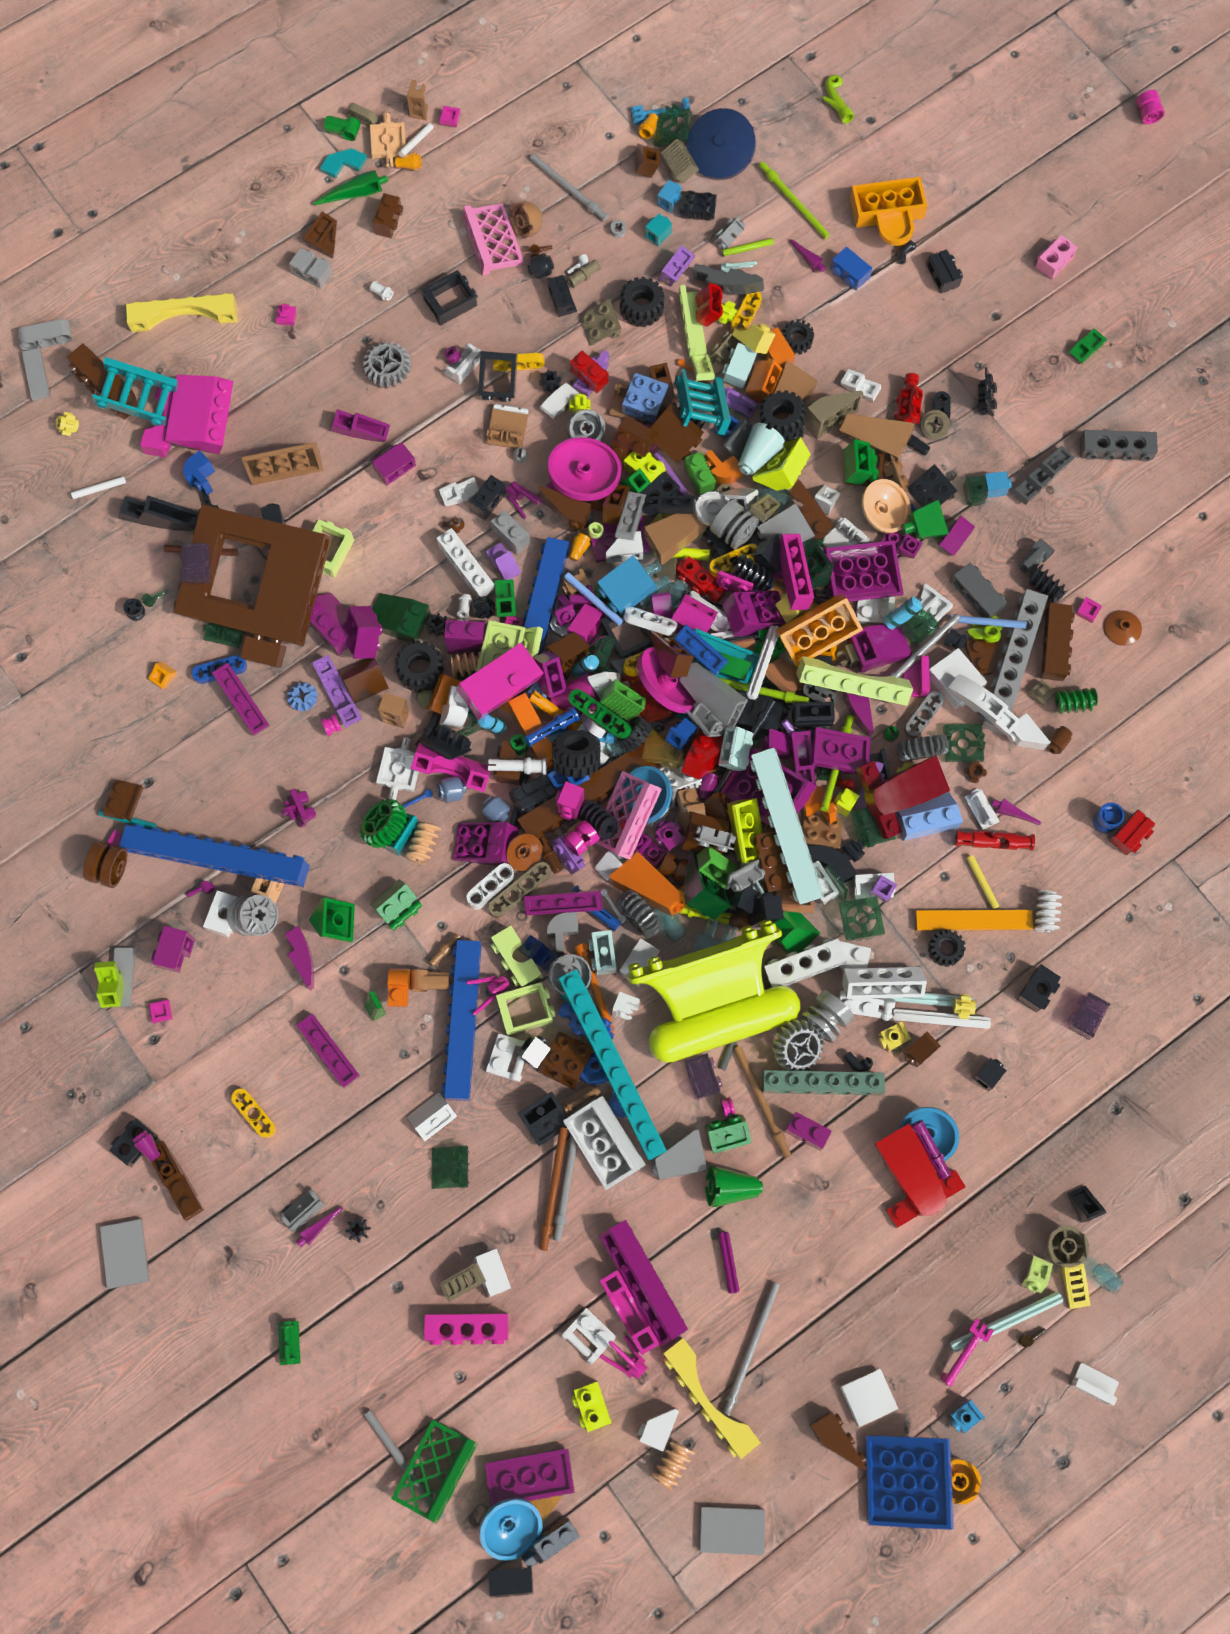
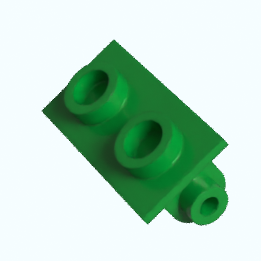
(289, 1343)

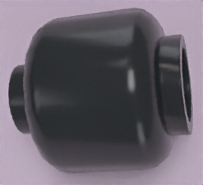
(540, 266)

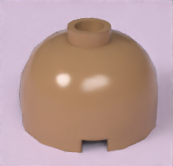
(525, 219)

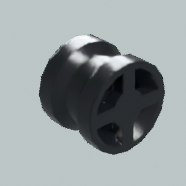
(132, 605)

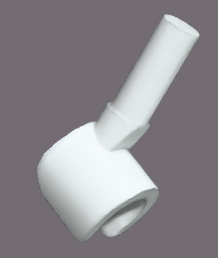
(583, 261)

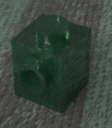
(975, 490)

